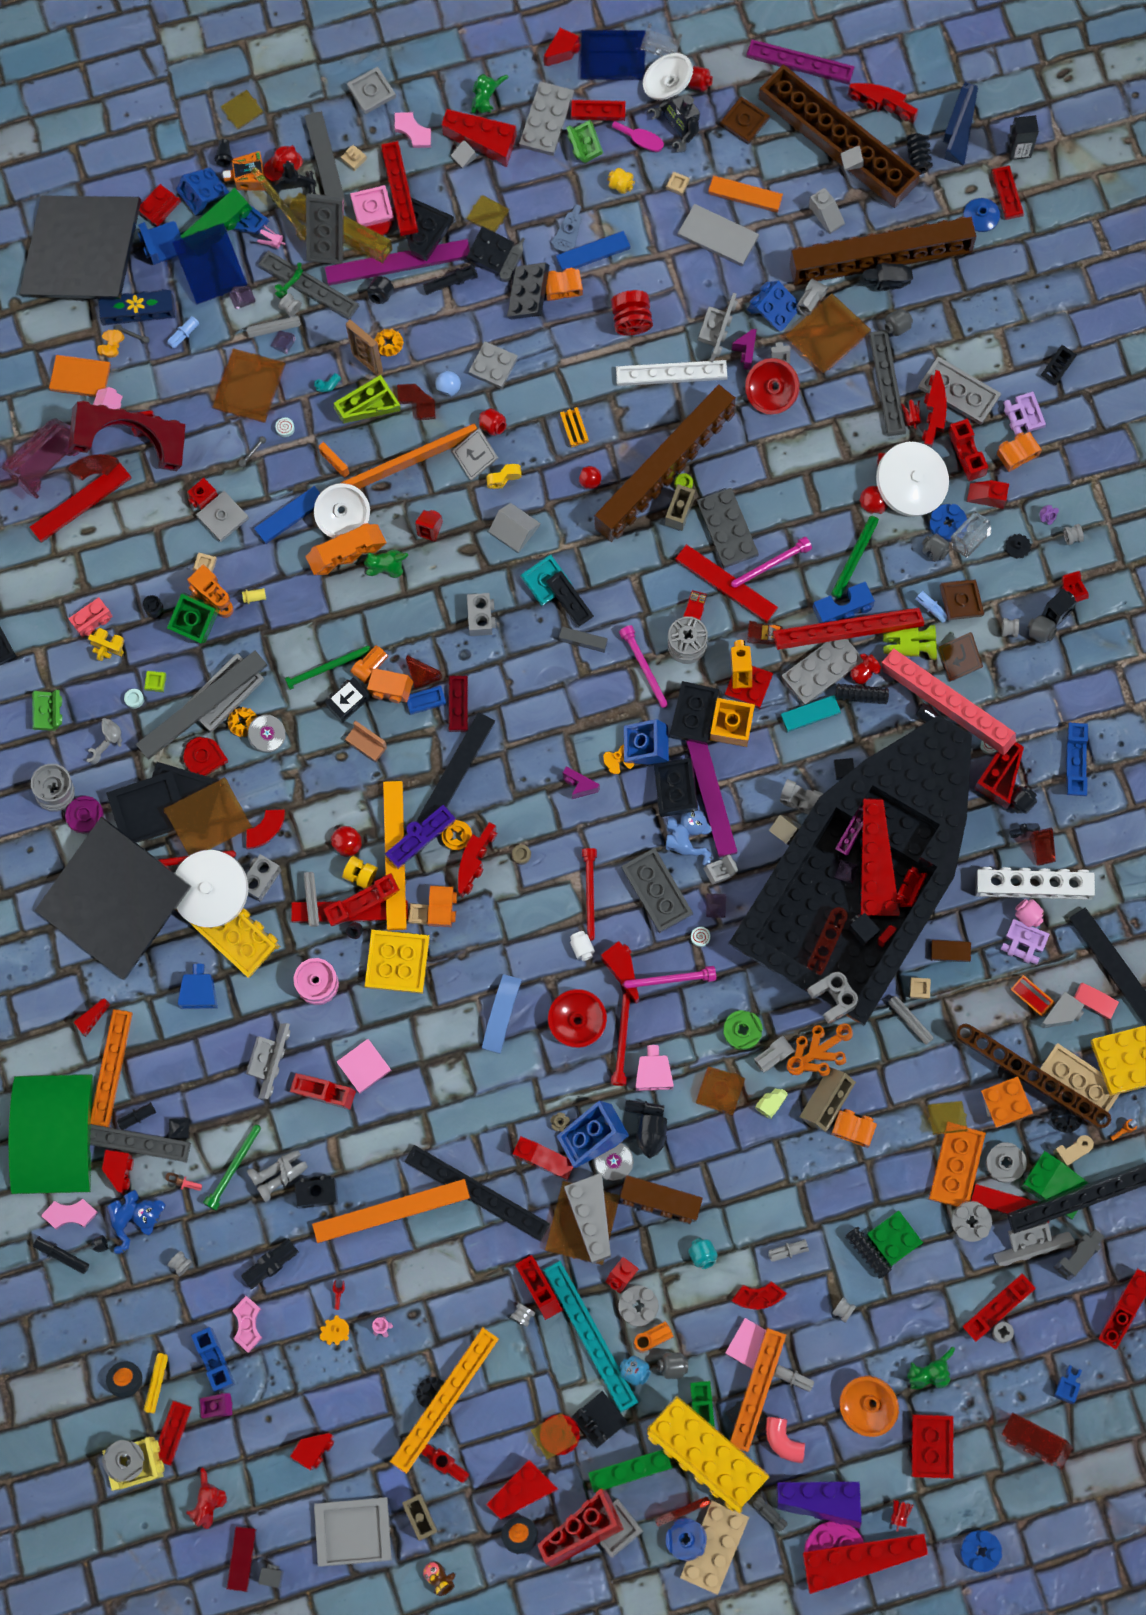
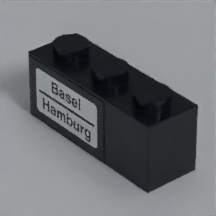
(1022, 137)

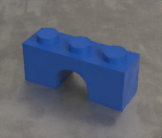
(860, 601)
(214, 1360)

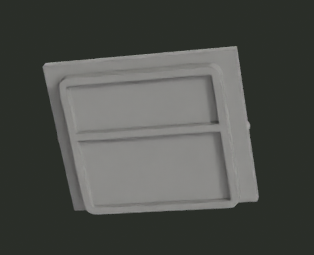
(352, 1532)

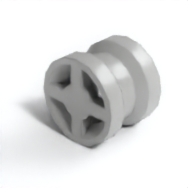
(290, 305)
(1073, 534)
(1010, 627)
(180, 1263)
(844, 1310)
(522, 1314)
(1001, 1335)

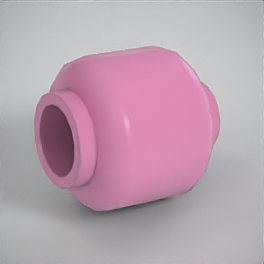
(1029, 913)

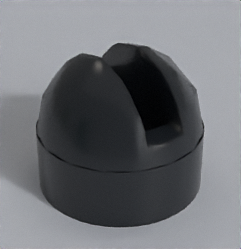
(356, 932)
(100, 1244)

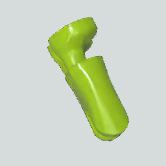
(909, 644)

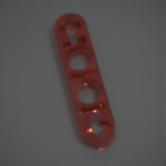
(826, 942)

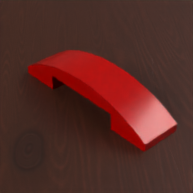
(362, 901)
(999, 1307)

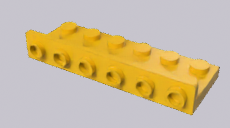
(242, 942)
(706, 1454)

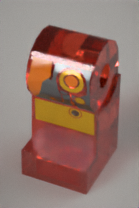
(761, 633)

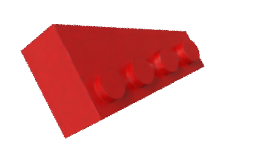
(482, 134)
(582, 1530)

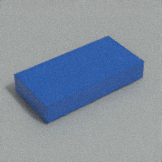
(426, 700)

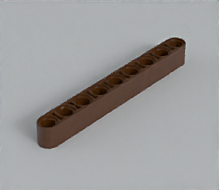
(1043, 1077)

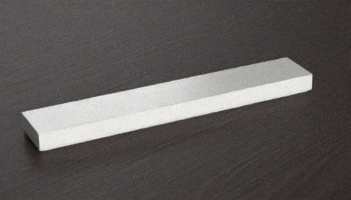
(671, 373)

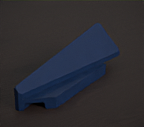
(960, 124)

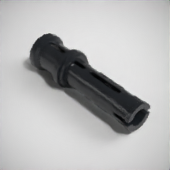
(458, 276)

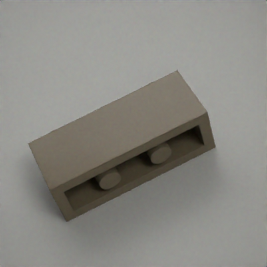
(827, 1099)

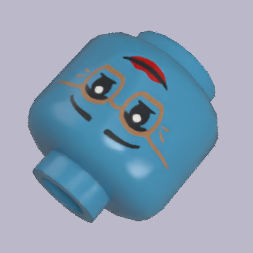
(635, 1370)

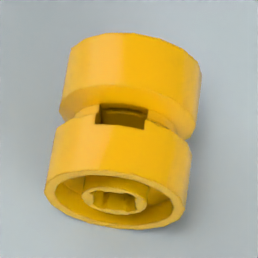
(365, 875)

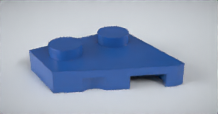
(252, 223)

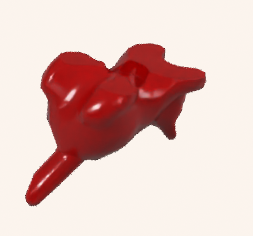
(208, 1499)

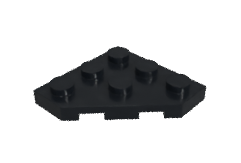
(431, 226)

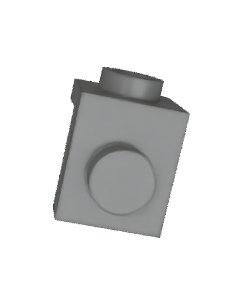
(721, 869)

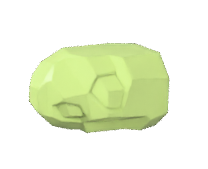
(771, 1102)

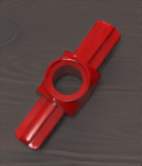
(451, 1467)

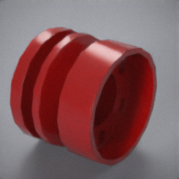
(631, 312)

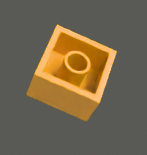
(732, 722)

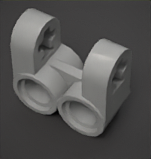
(797, 797)
(837, 993)

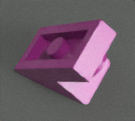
(746, 345)
(584, 785)
(216, 1406)

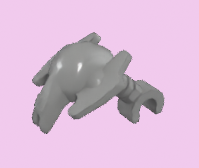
(112, 734)

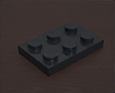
(528, 290)
(694, 712)
(676, 787)

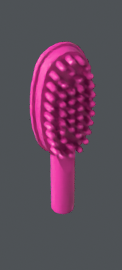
(641, 137)

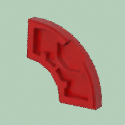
(266, 829)
(759, 1298)

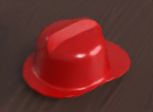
(274, 167)

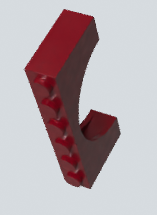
(165, 435)

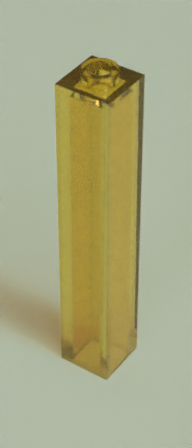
(355, 234)

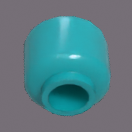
(703, 1253)

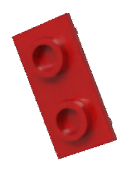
(908, 894)

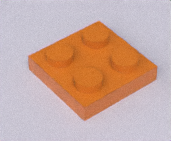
(1007, 1102)

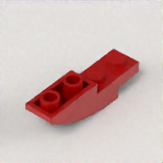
(879, 96)
(937, 403)
(470, 864)
(1124, 1310)

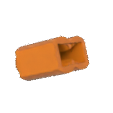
(563, 284)
(1019, 451)
(441, 906)
(854, 1128)

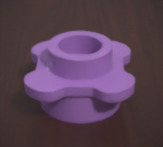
(1048, 514)

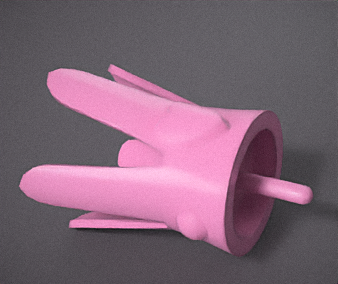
(276, 238)
(380, 1326)

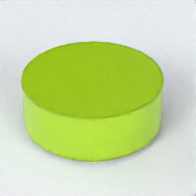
(684, 480)

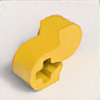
(499, 479)

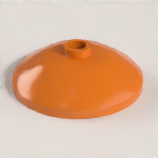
(861, 1413)

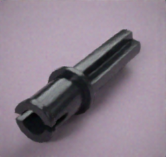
(60, 1255)

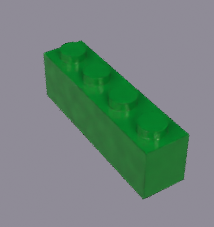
(227, 211)
(629, 1470)

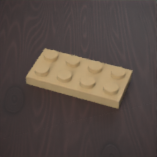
(1078, 1076)
(723, 1535)

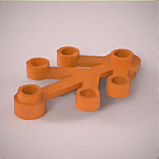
(818, 1051)

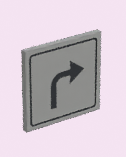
(475, 454)

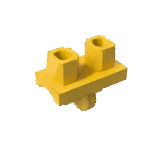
(99, 640)

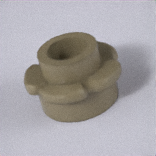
(559, 1127)

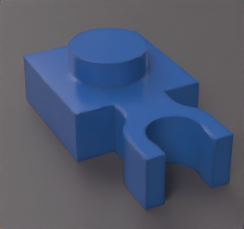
(1068, 1387)

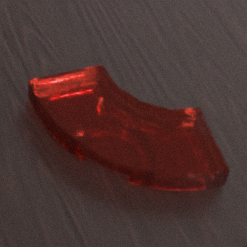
(93, 465)
(682, 1511)

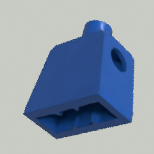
(197, 990)

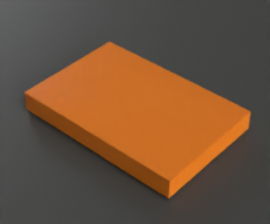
(79, 375)

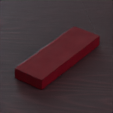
(458, 703)
(241, 1559)

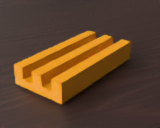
(570, 413)

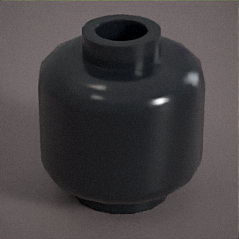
(380, 290)
(1023, 799)

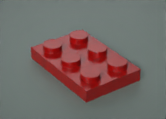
(932, 1446)

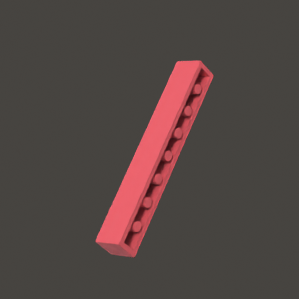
(949, 702)

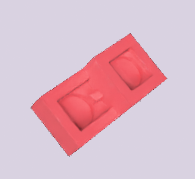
(1096, 1000)

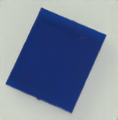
(612, 55)
(209, 263)

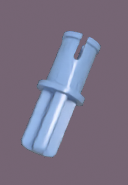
(183, 332)
(932, 606)

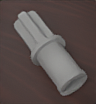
(788, 1250)
(794, 1378)

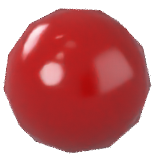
(590, 477)

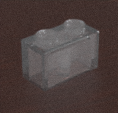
(971, 534)

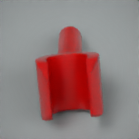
(338, 1291)

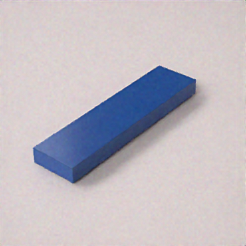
(593, 251)
(287, 515)

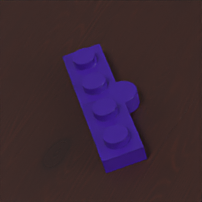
(419, 836)

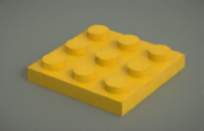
(397, 961)
(1122, 1059)

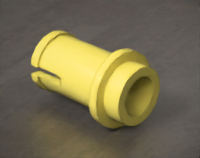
(254, 595)

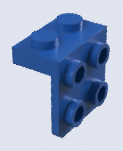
(159, 241)
(774, 304)

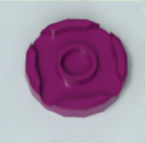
(83, 814)

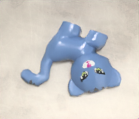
(690, 824)

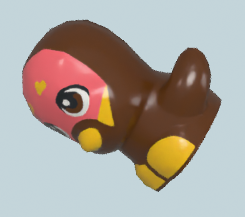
(436, 1576)

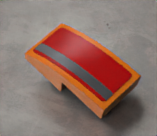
(1032, 996)

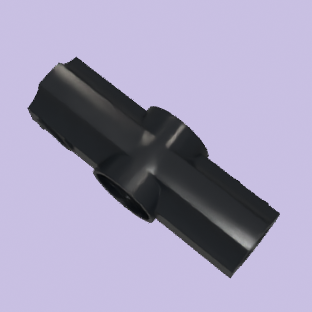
(269, 1264)

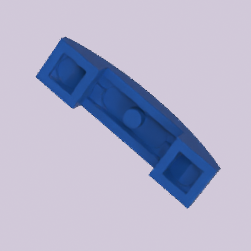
(1076, 759)

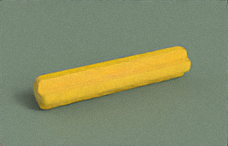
(155, 1383)

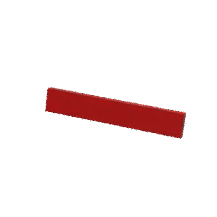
(399, 188)
(80, 503)
(722, 581)
(378, 913)

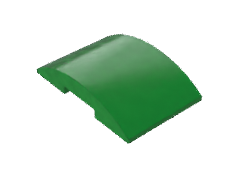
(50, 1134)

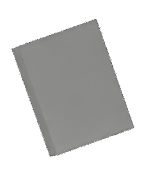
(513, 527)

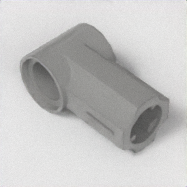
(813, 294)
(778, 1051)

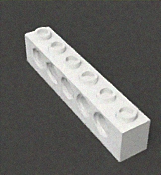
(985, 888)

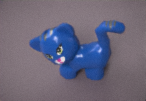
(144, 1214)

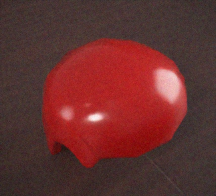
(872, 501)
(346, 841)

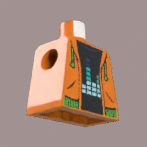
(242, 172)

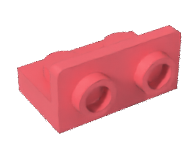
(90, 617)

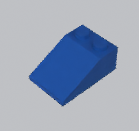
(592, 1134)

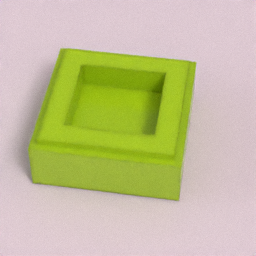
(155, 681)

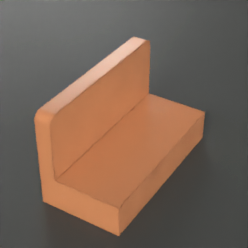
(366, 741)

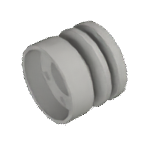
(693, 648)
(48, 778)

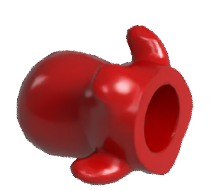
(864, 671)

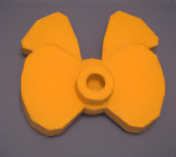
(113, 337)
(612, 761)

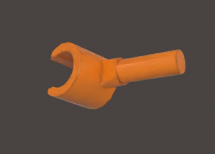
(1125, 1129)

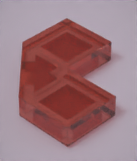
(413, 394)

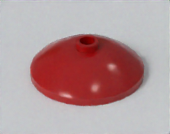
(761, 382)
(574, 1005)

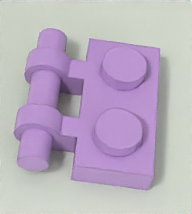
(1030, 413)
(1027, 936)

